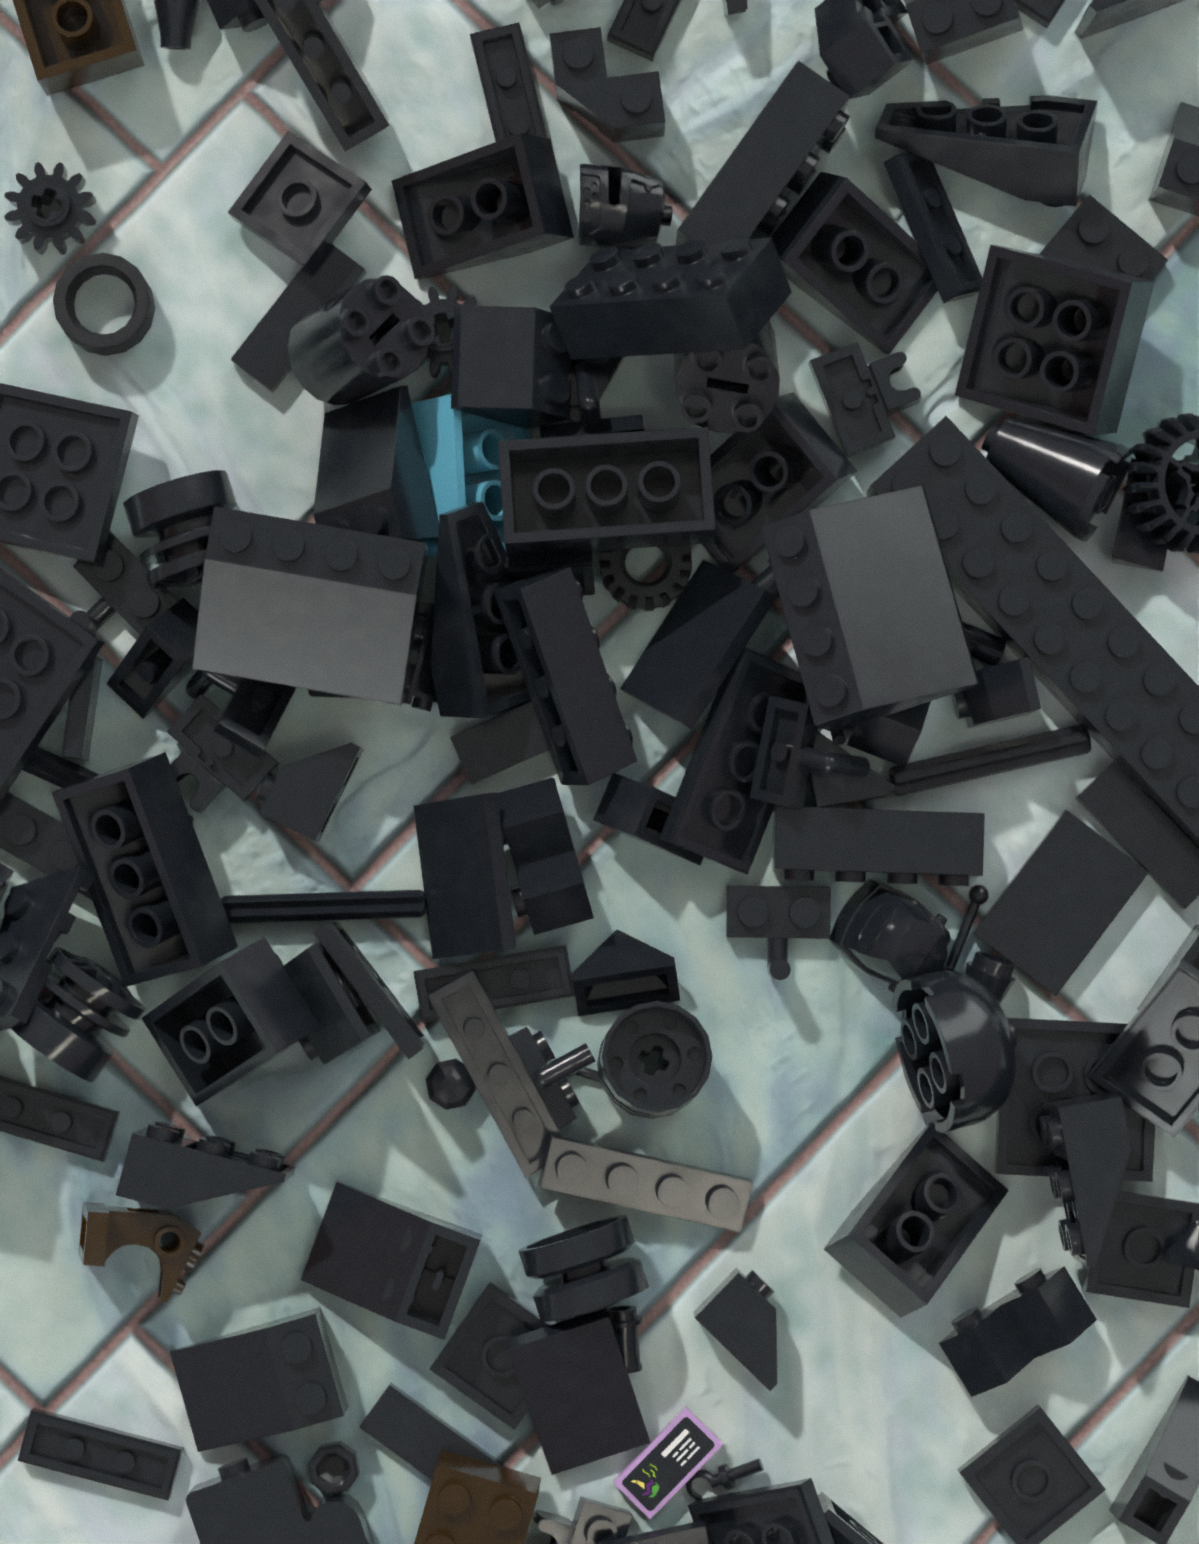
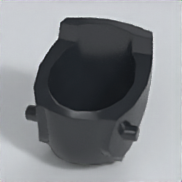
(890, 934)

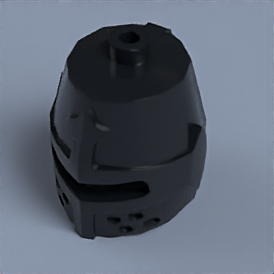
(620, 207)

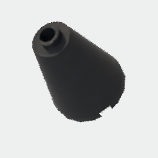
(1059, 470)

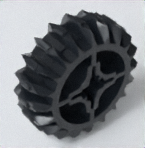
(1166, 487)

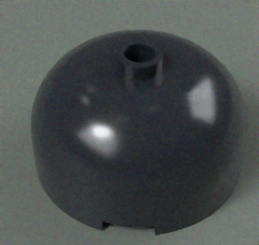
(954, 1047)

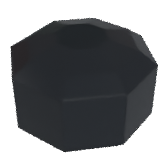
(450, 1084)
(334, 1467)

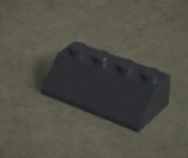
(148, 869)

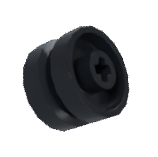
(586, 1278)

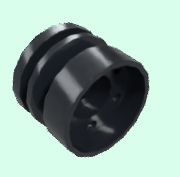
(181, 518)
(76, 1013)
(682, 1050)

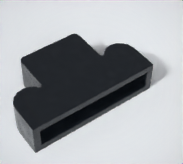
(267, 1507)

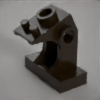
(111, 1227)

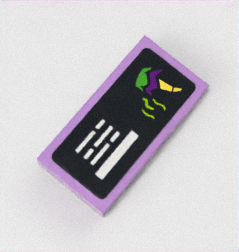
(668, 1462)

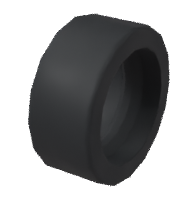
(72, 280)

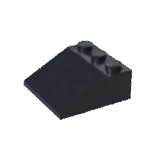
(1054, 340)

